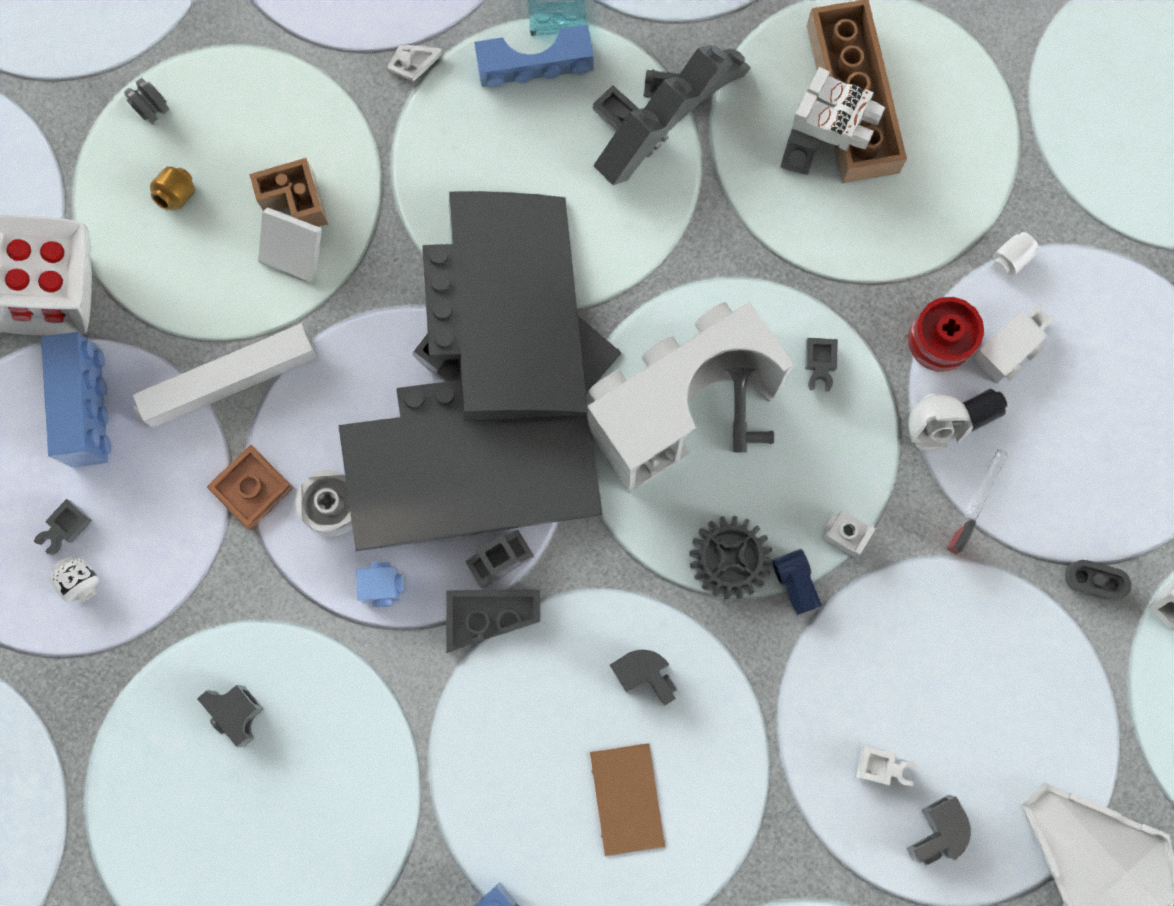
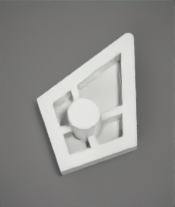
(412, 60)

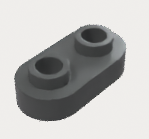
(1096, 580)

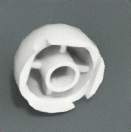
(938, 420)

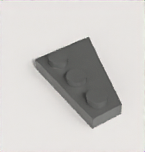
(487, 613)

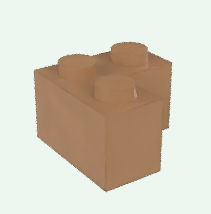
(292, 187)

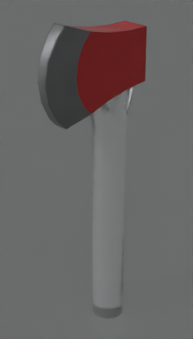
(967, 525)

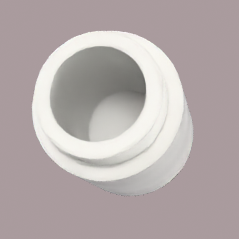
(1015, 254)

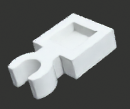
(880, 766)

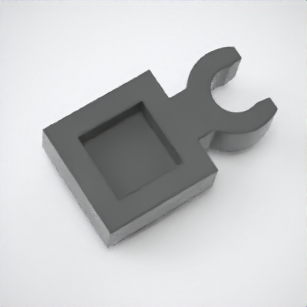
(821, 357)
(65, 524)

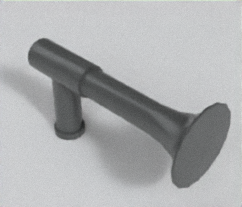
(740, 434)

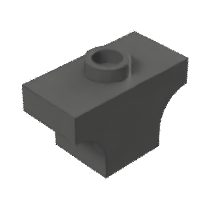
(499, 558)
(232, 713)

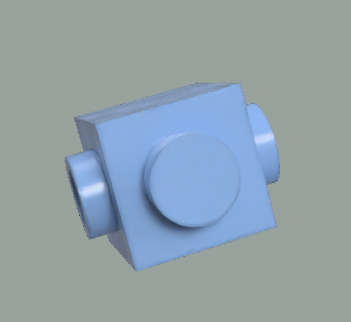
(379, 584)

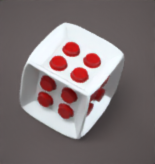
(44, 275)

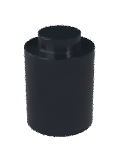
(985, 407)

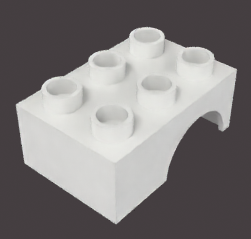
(646, 418)

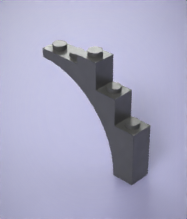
(673, 100)

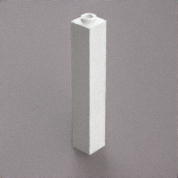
(224, 376)

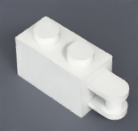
(1012, 344)

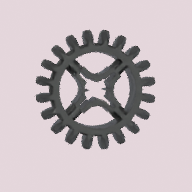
(741, 567)

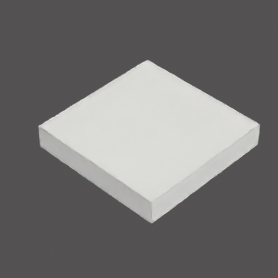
(289, 244)

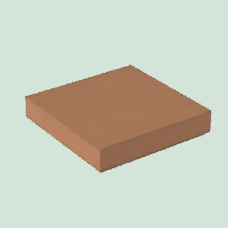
(250, 487)

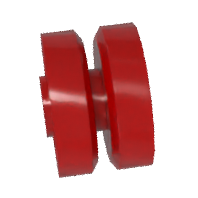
(946, 334)

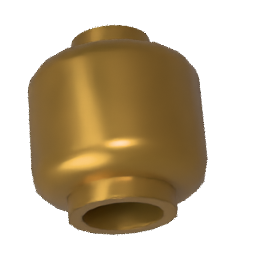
(172, 188)

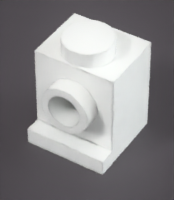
(853, 544)

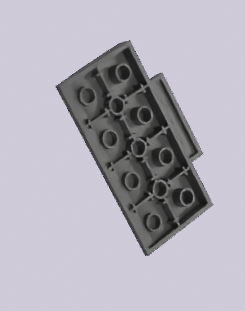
(507, 306)
(456, 477)

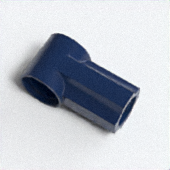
(794, 573)

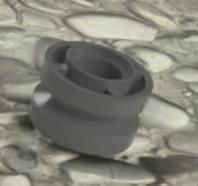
(146, 100)

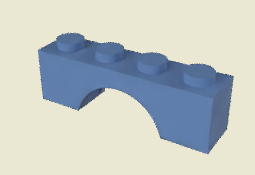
(567, 55)

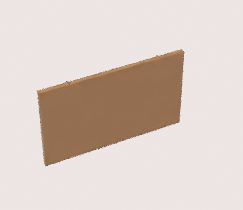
(627, 799)

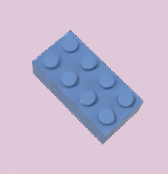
(75, 400)

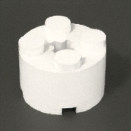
(316, 493)

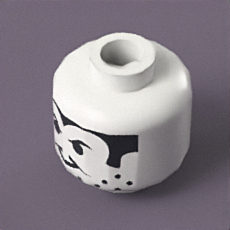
(74, 579)

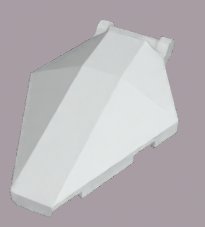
(1099, 853)

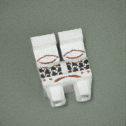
(835, 111)

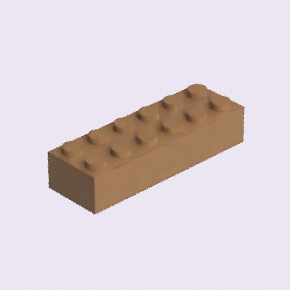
(849, 48)

